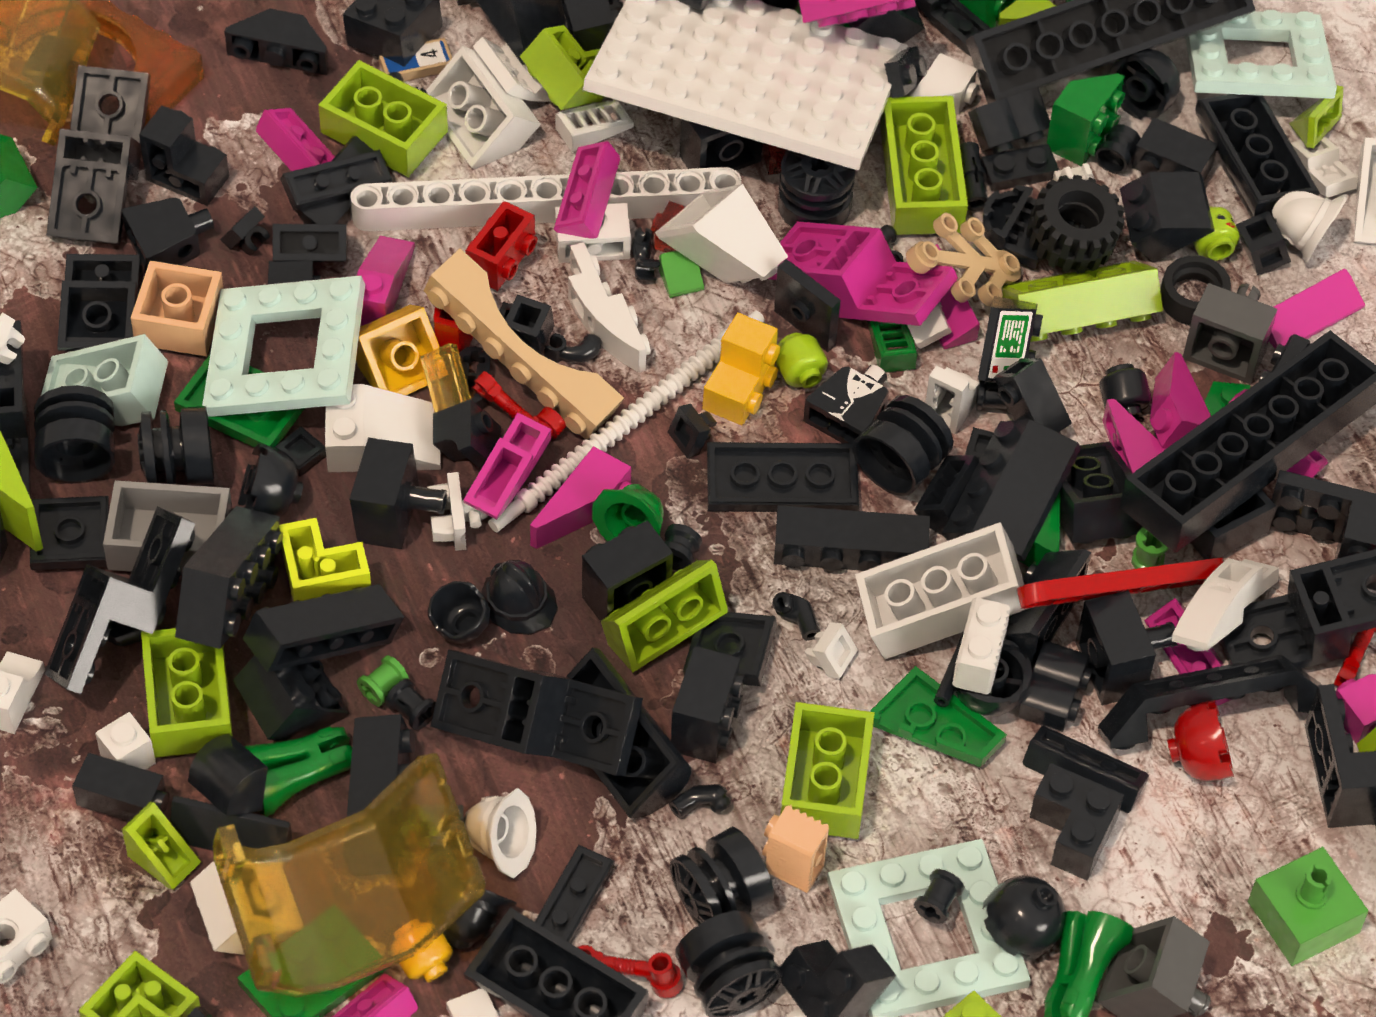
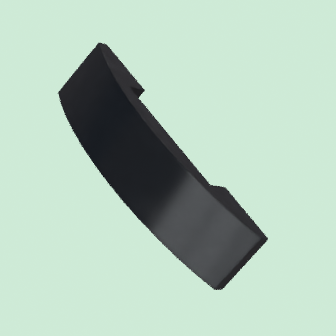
(953, 20)

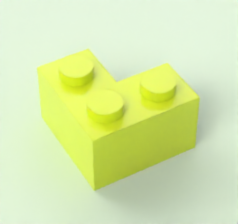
(318, 570)

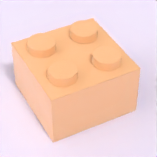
(178, 307)

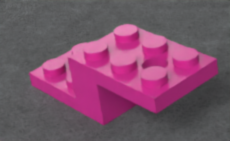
(846, 11)
(864, 274)

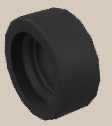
(1189, 268)

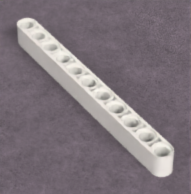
(476, 200)

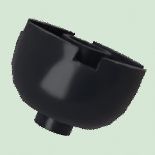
(1149, 83)
(271, 482)
(1009, 685)
(1025, 916)

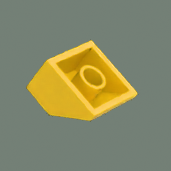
(392, 350)

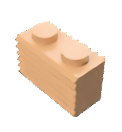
(795, 848)

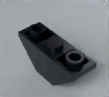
(279, 40)

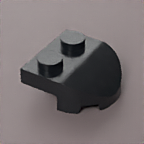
(1007, 221)

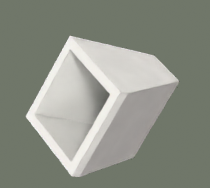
(725, 236)

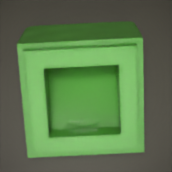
(679, 274)

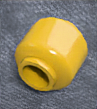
(430, 962)

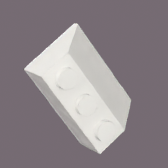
(480, 114)

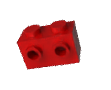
(503, 243)

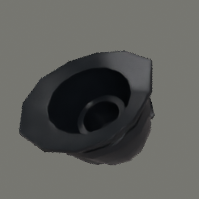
(519, 598)
(477, 920)

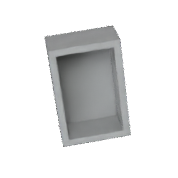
(134, 507)

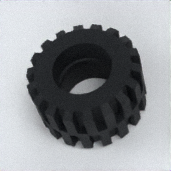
(1081, 202)

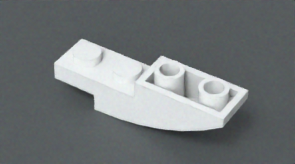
(603, 313)
(1221, 602)

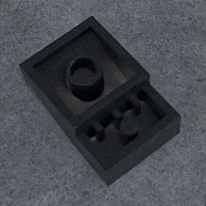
(98, 299)

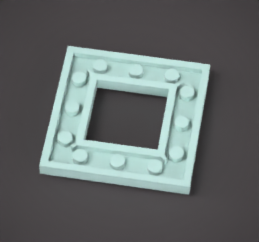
(1308, 77)
(330, 382)
(865, 887)

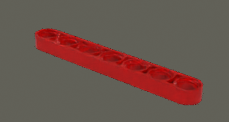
(1102, 584)

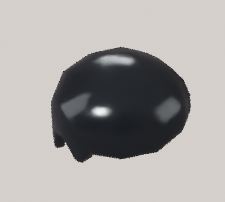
(459, 612)

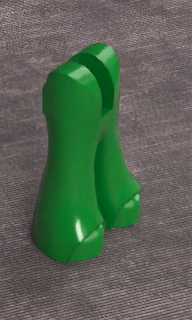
(301, 763)
(1085, 953)

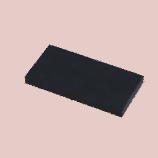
(783, 474)

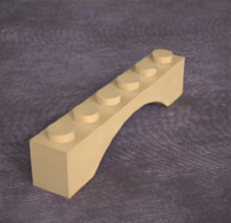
(465, 294)

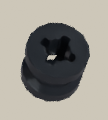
(683, 543)

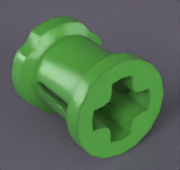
(1148, 551)
(382, 680)

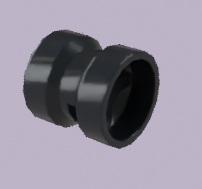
(1116, 152)

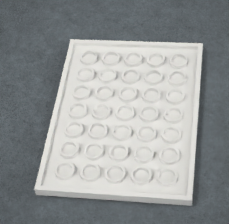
(750, 73)

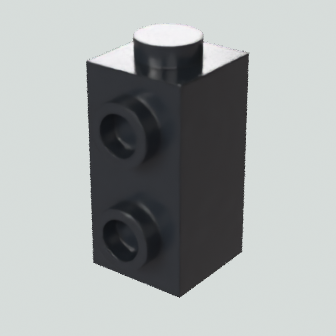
(1031, 394)
(117, 788)

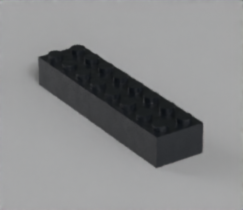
(1086, 37)
(1250, 441)

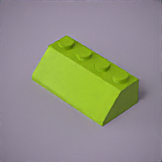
(1091, 297)

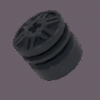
(814, 190)
(74, 434)
(903, 445)
(177, 447)
(722, 877)
(728, 964)

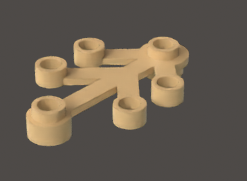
(1000, 264)

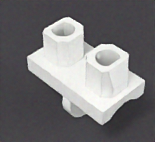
(452, 526)

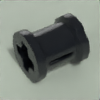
(989, 397)
(410, 704)
(939, 896)

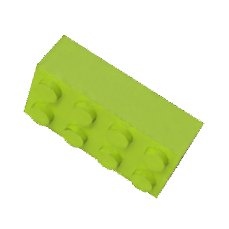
(922, 163)

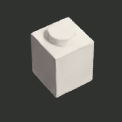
(126, 743)

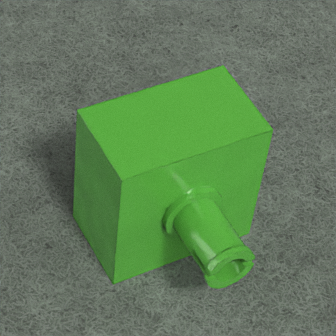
(1307, 906)

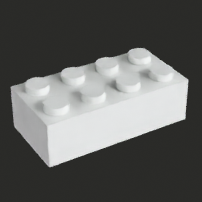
(933, 589)

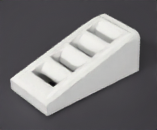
(570, 119)

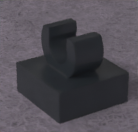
(244, 230)
(691, 429)

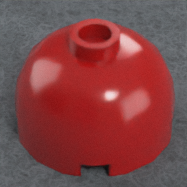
(1201, 743)

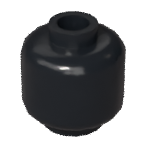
(1127, 387)

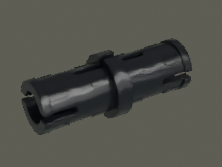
(974, 176)

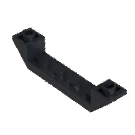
(1127, 720)

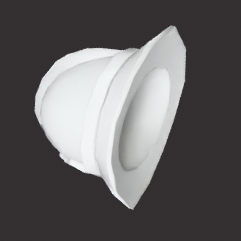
(1305, 219)
(503, 830)

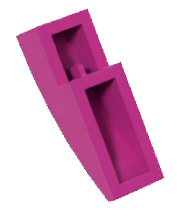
(508, 466)

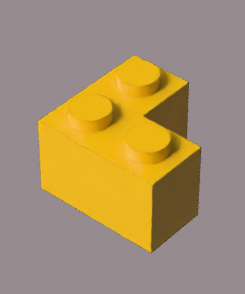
(743, 371)

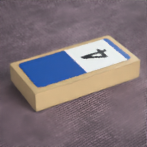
(426, 62)

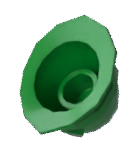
(625, 508)

